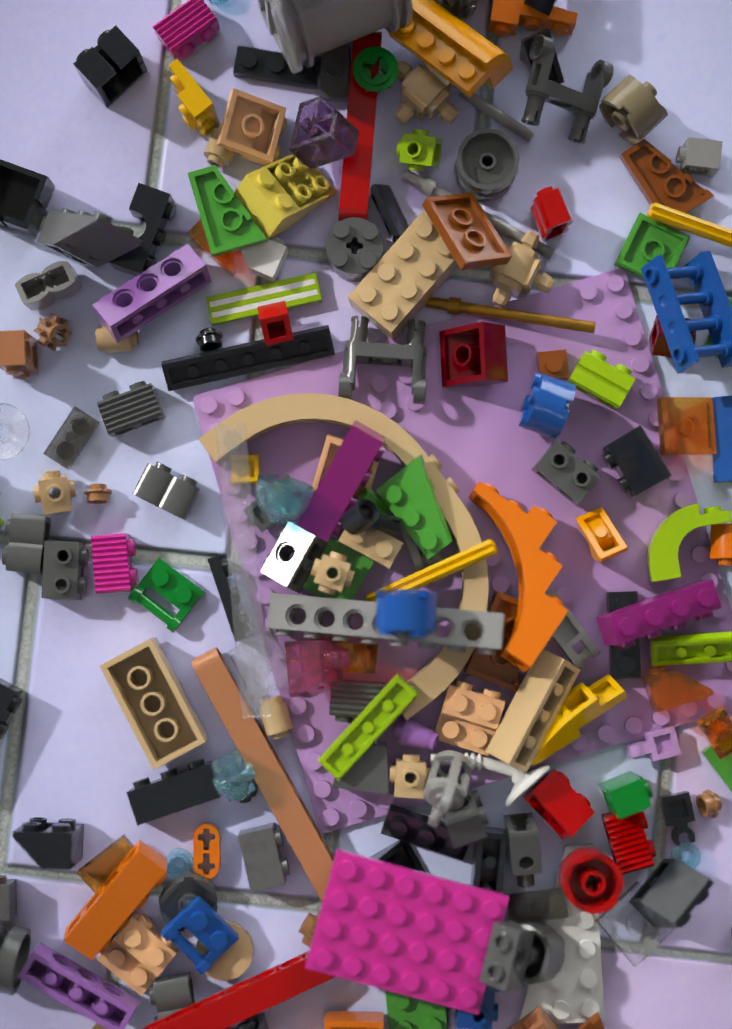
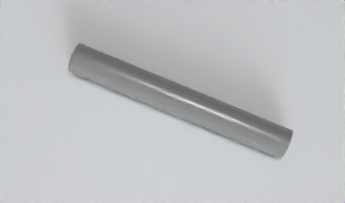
(499, 116)

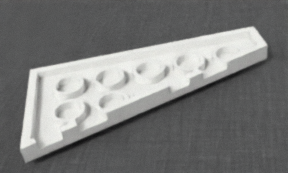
(578, 986)

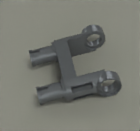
(542, 90)
(409, 355)

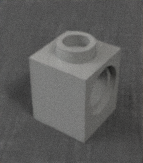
(699, 156)

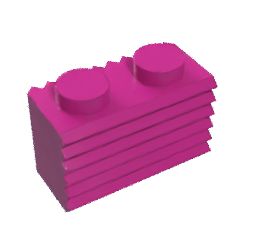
(187, 28)
(114, 563)

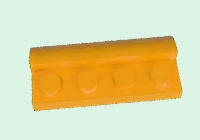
(452, 48)

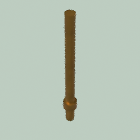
(456, 306)

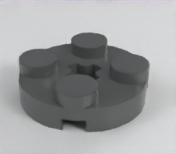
(183, 887)

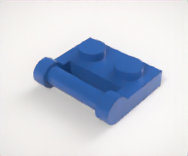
(206, 927)

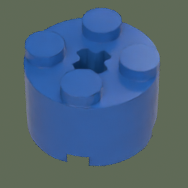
(547, 405)
(406, 611)

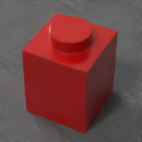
(275, 323)

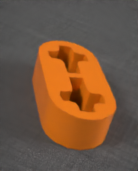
(214, 850)

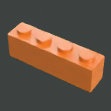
(115, 900)

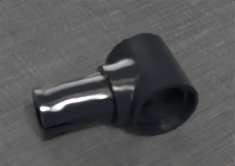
(367, 517)

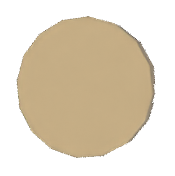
(235, 959)

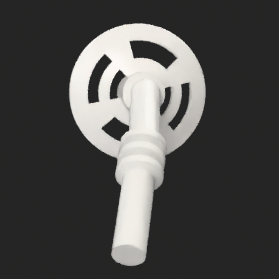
(520, 779)

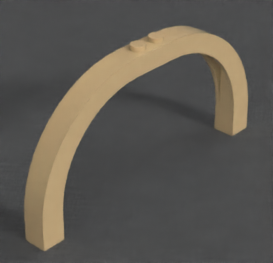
(325, 408)

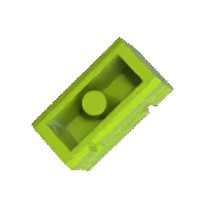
(602, 379)

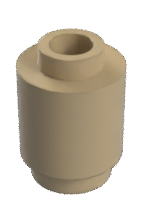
(215, 154)
(106, 342)
(279, 721)

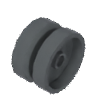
(500, 163)
(13, 956)

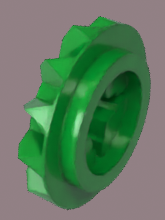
(369, 58)

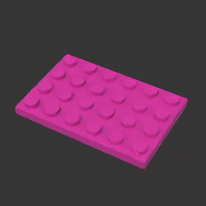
(405, 931)

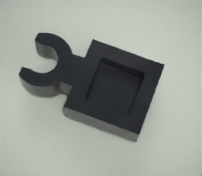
(677, 812)

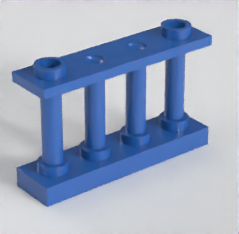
(712, 301)

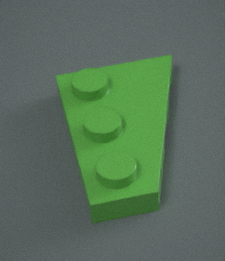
(223, 216)
(412, 499)

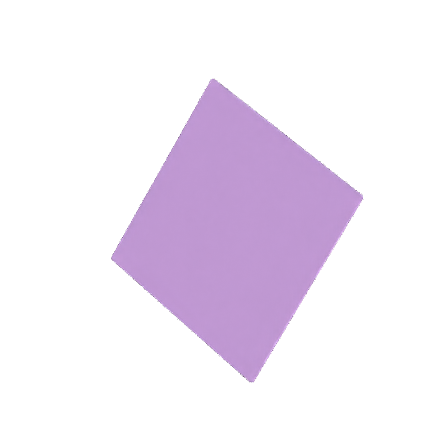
(480, 440)

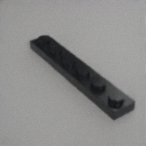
(246, 358)

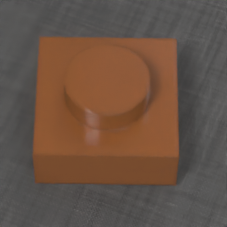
(553, 363)

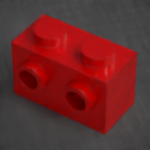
(559, 804)

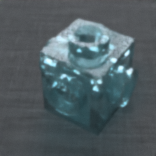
(233, 776)

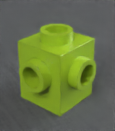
(419, 150)

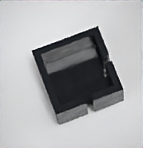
(110, 66)
(22, 197)

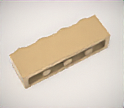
(533, 710)

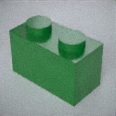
(626, 794)

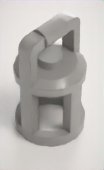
(444, 790)

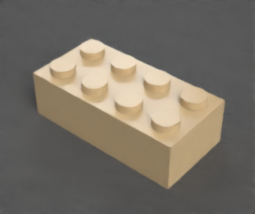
(404, 278)
(154, 702)

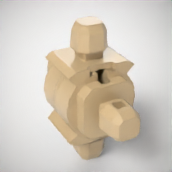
(423, 95)
(520, 272)

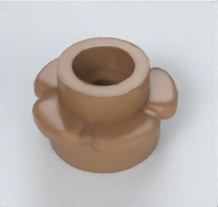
(98, 494)
(708, 804)

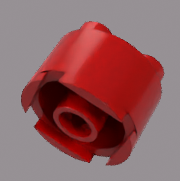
(606, 884)

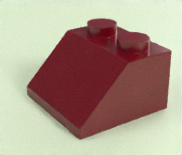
(473, 355)

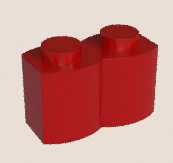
(550, 213)

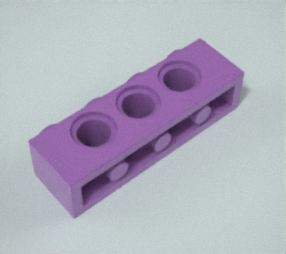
(152, 293)
(78, 988)

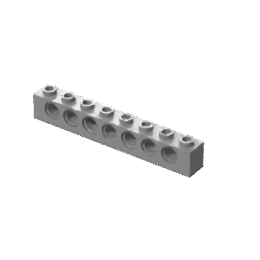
(283, 607)

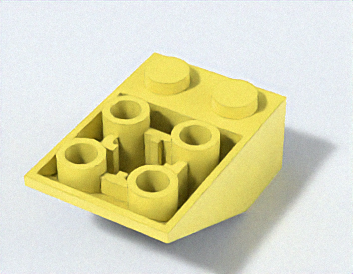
(282, 194)

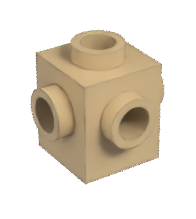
(54, 503)
(344, 576)
(409, 787)

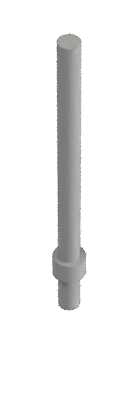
(430, 187)

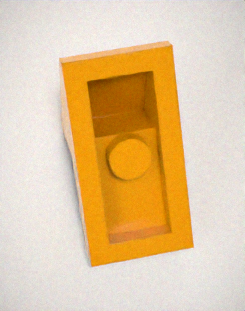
(601, 535)

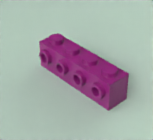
(341, 481)
(659, 612)

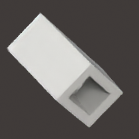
(266, 258)

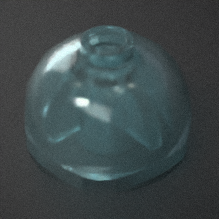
(282, 498)

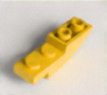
(578, 709)

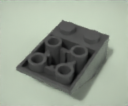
(86, 237)

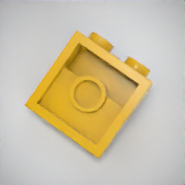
(195, 105)

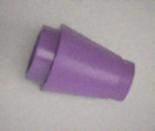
(415, 734)

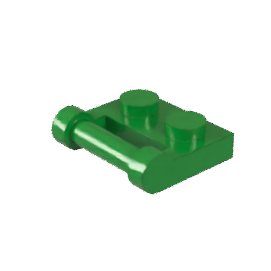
(172, 587)

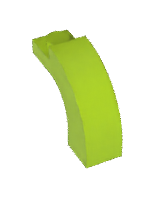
(665, 541)

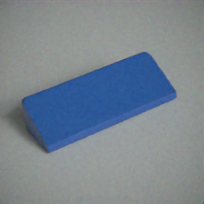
(723, 435)

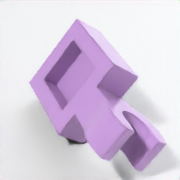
(659, 744)

